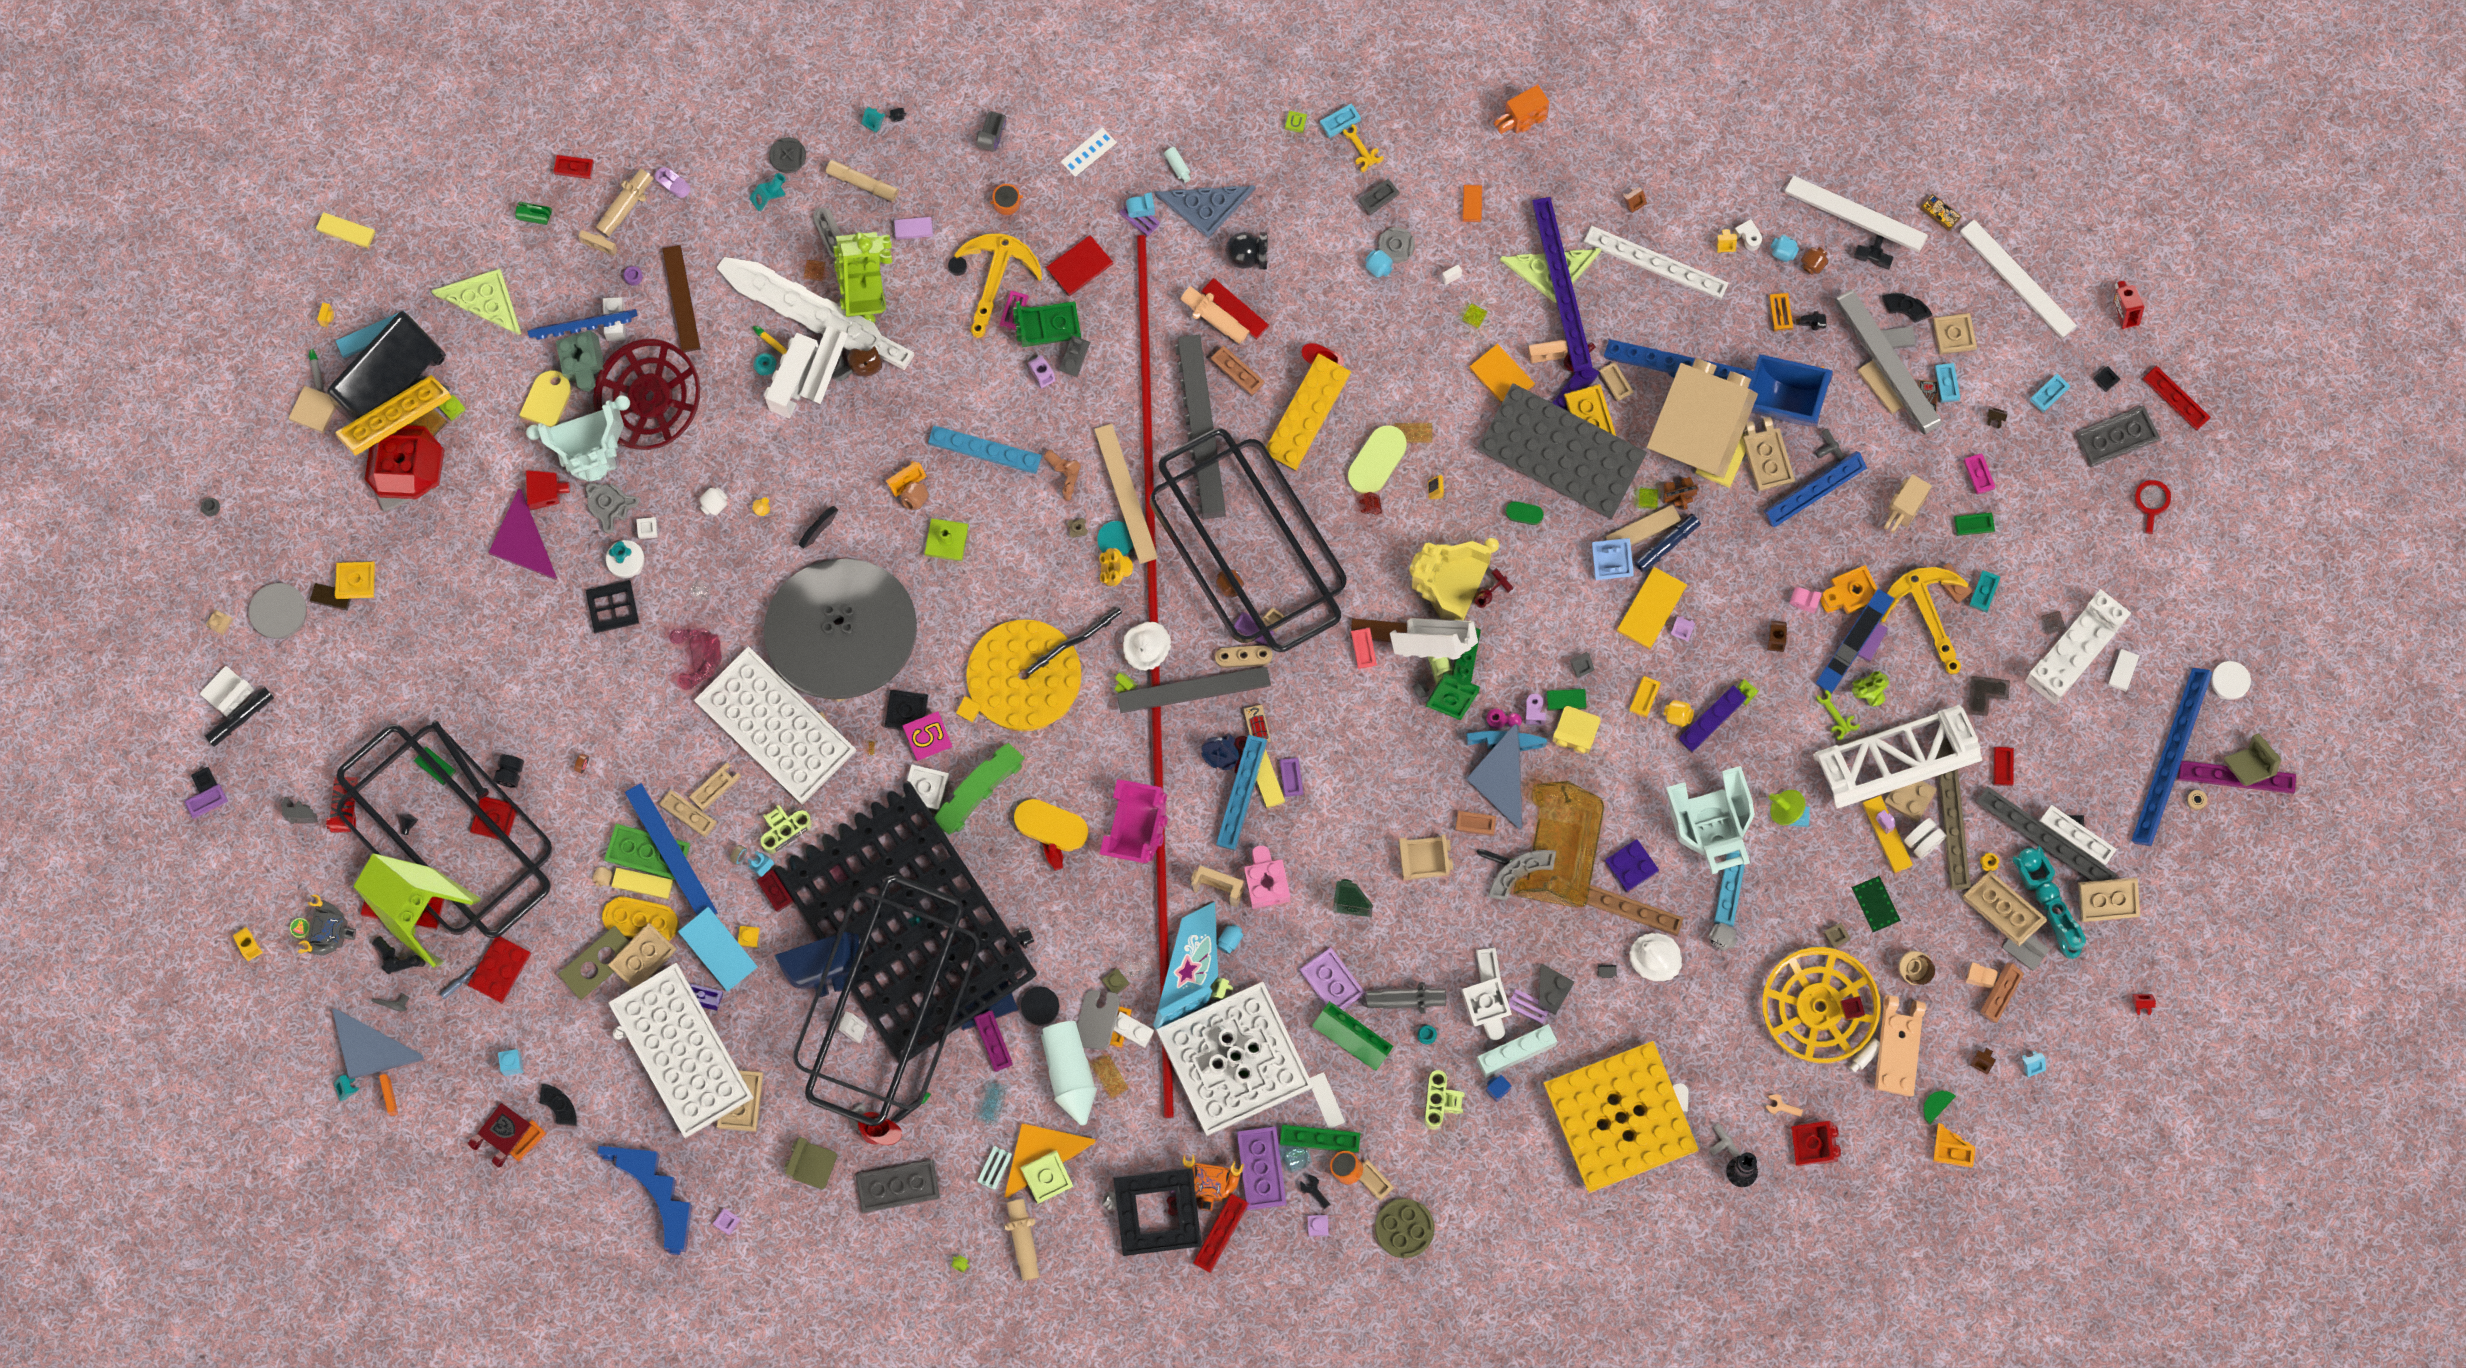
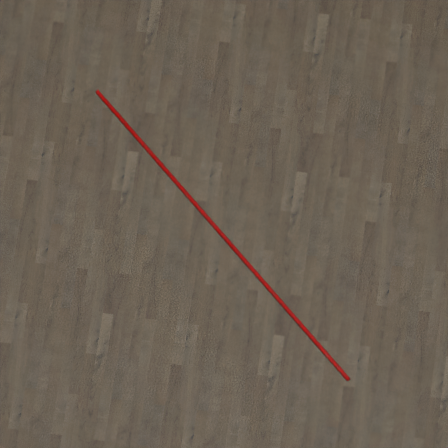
(1153, 617)

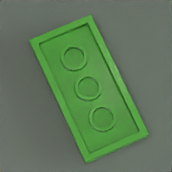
(637, 851)

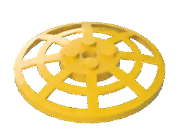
(1822, 993)

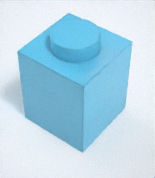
(510, 1062)

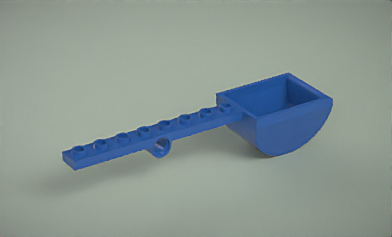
(1784, 387)

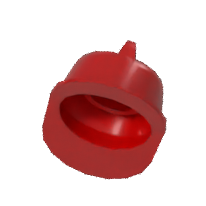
(1311, 350)
(884, 1134)

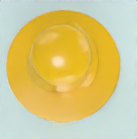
(1114, 567)

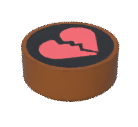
(581, 763)

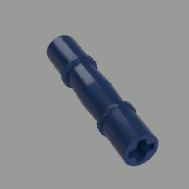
(1667, 543)

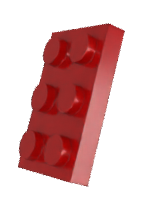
(499, 969)

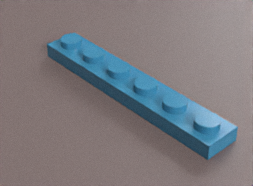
(985, 449)
(1241, 792)

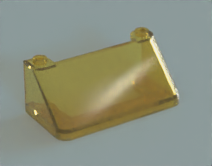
(1570, 826)

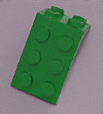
(1046, 323)

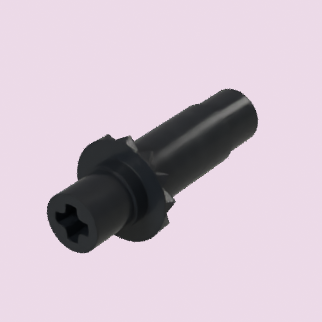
(1742, 1170)

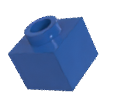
(1498, 1087)

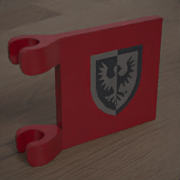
(502, 1131)

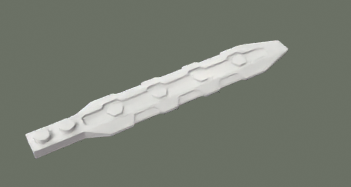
(809, 309)

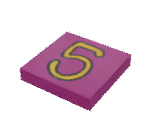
(927, 736)

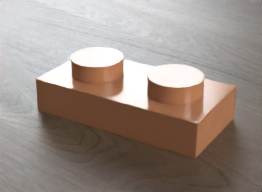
(1957, 592)

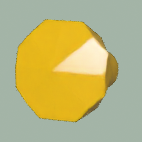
(761, 506)

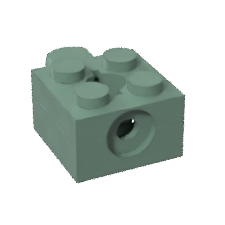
(581, 359)

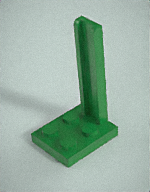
(1455, 691)

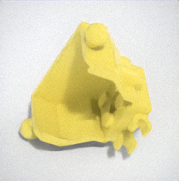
(1451, 575)

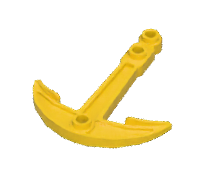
(1001, 256)
(1922, 597)

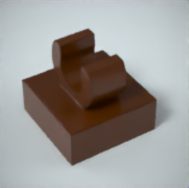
(1983, 1061)

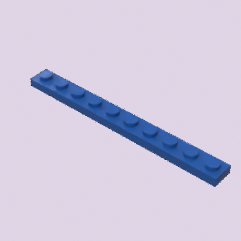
(2171, 757)

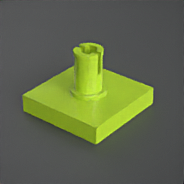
(946, 539)

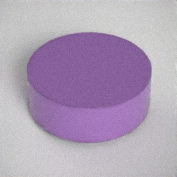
(632, 275)

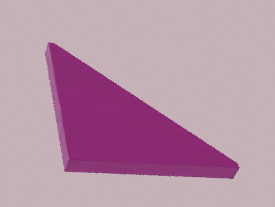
(520, 540)

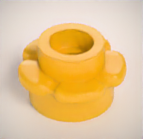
(1989, 857)

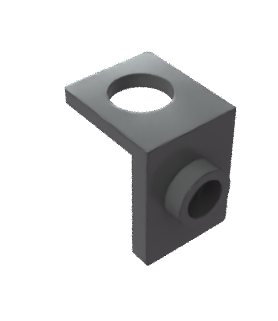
(841, 371)

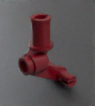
(1485, 596)

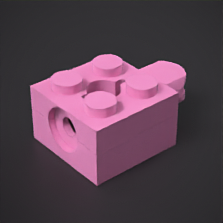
(1266, 879)

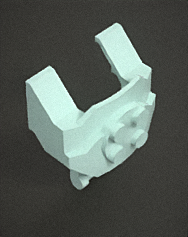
(1714, 821)

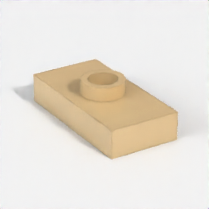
(598, 242)

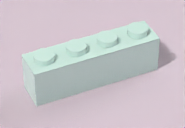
(1516, 1051)

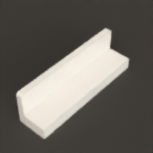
(824, 364)
(2078, 835)

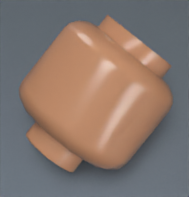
(914, 496)

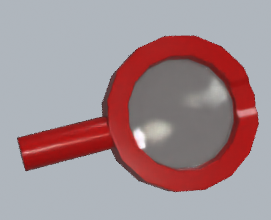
(2152, 499)

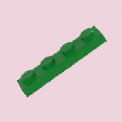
(1320, 1139)

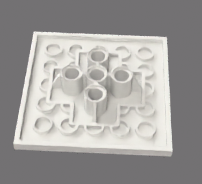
(1220, 1094)

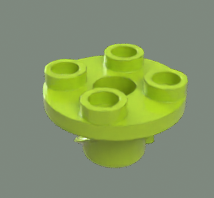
(1871, 688)

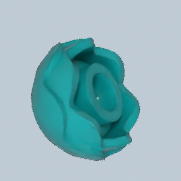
(766, 369)

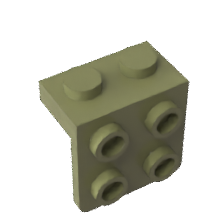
(2254, 763)
(810, 1164)

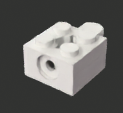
(1486, 1006)

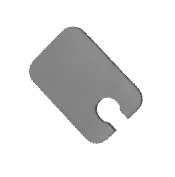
(1097, 1023)

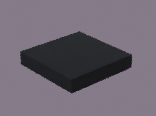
(905, 708)

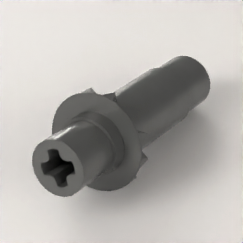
(1407, 998)

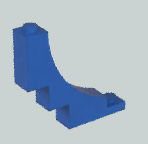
(644, 1168)

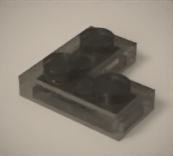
(1984, 688)

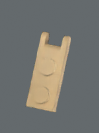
(714, 787)

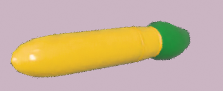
(770, 340)

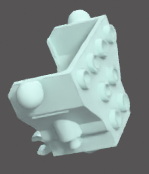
(586, 443)

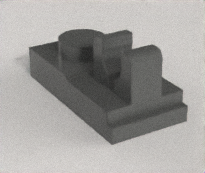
(1074, 356)

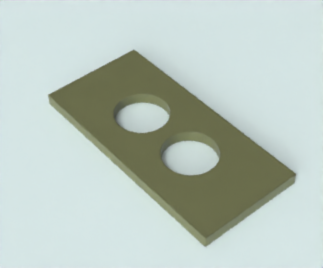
(572, 973)

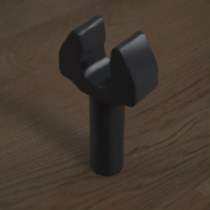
(1314, 1191)

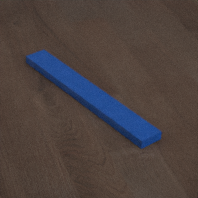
(669, 849)

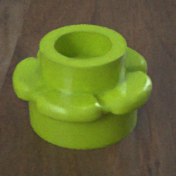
(960, 1263)

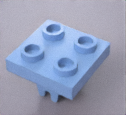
(1612, 559)

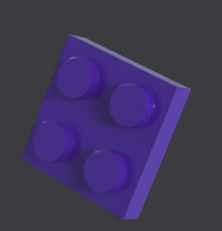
(1632, 865)

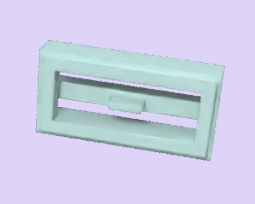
(987, 1183)

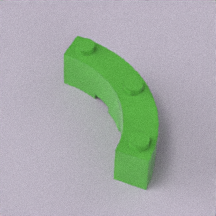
(978, 787)

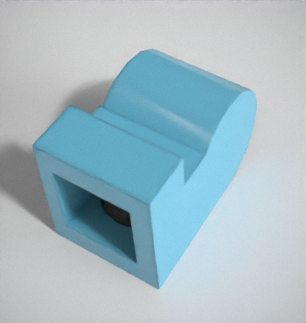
(1140, 206)

